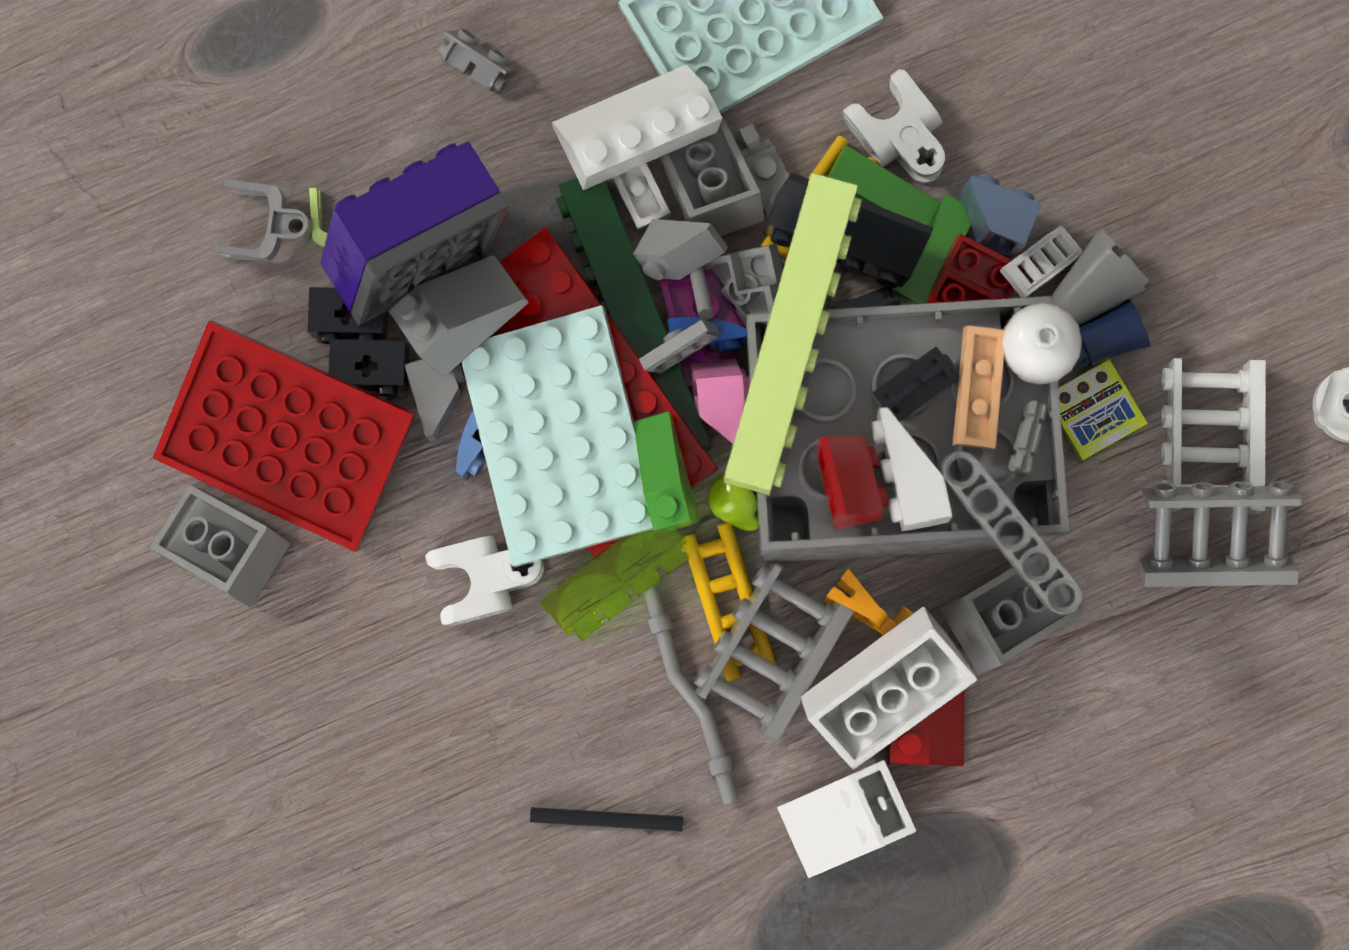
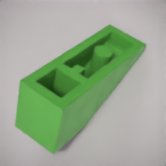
(664, 474)

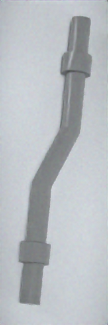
(720, 764)

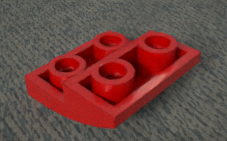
(971, 274)

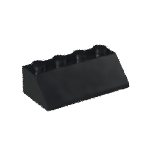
(880, 241)

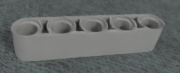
(1028, 542)

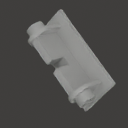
(464, 50)

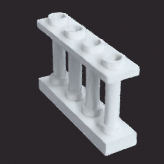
(1249, 419)

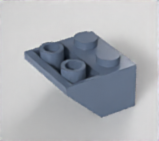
(997, 215)

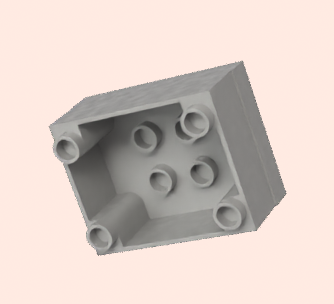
(856, 358)

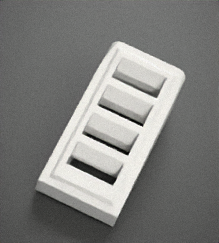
(1059, 248)

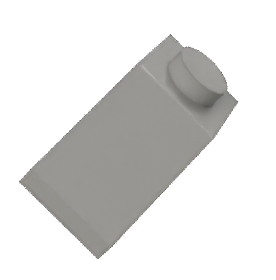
(677, 248)
(434, 394)

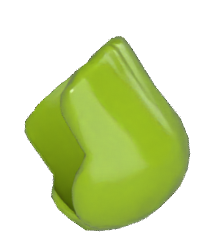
(733, 504)

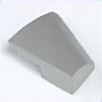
(749, 278)

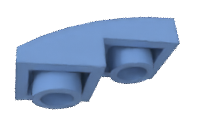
(470, 451)

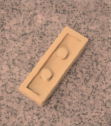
(979, 388)

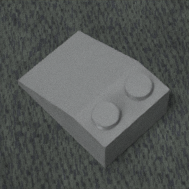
(714, 183)
(458, 312)
(220, 545)
(1004, 617)

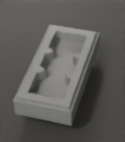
(679, 346)

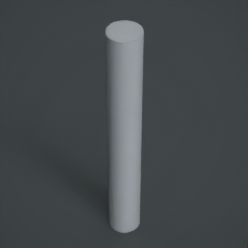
(701, 294)

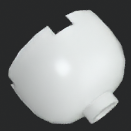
(1041, 343)

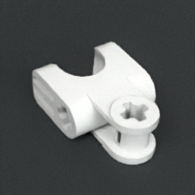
(903, 135)
(489, 575)

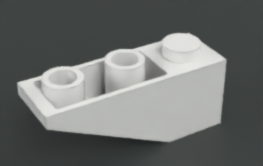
(916, 483)

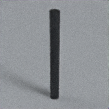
(606, 819)

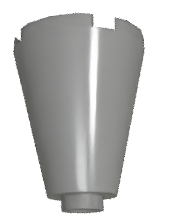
(1099, 280)

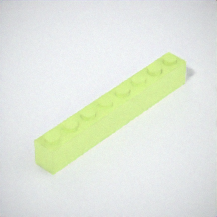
(791, 333)

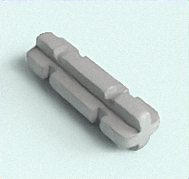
(1028, 438)

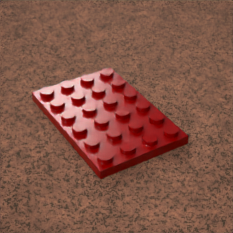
(283, 435)

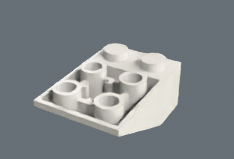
(846, 819)

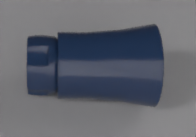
(1112, 335)

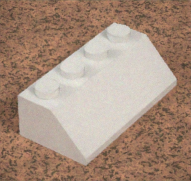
(637, 126)
(887, 688)

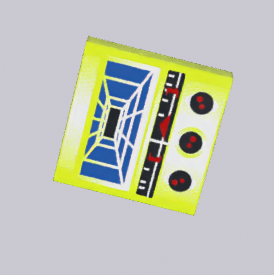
(1097, 410)

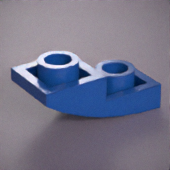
(731, 334)

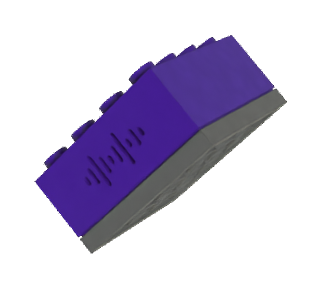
(412, 230)

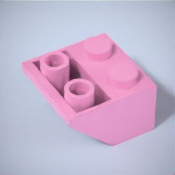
(720, 394)

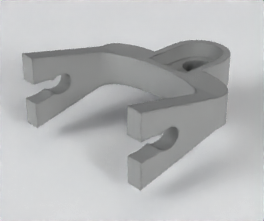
(279, 228)

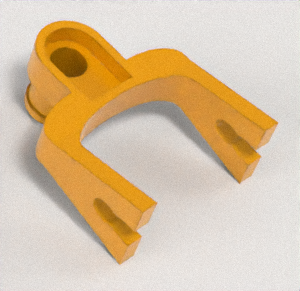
(863, 605)

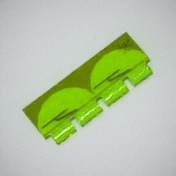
(606, 577)

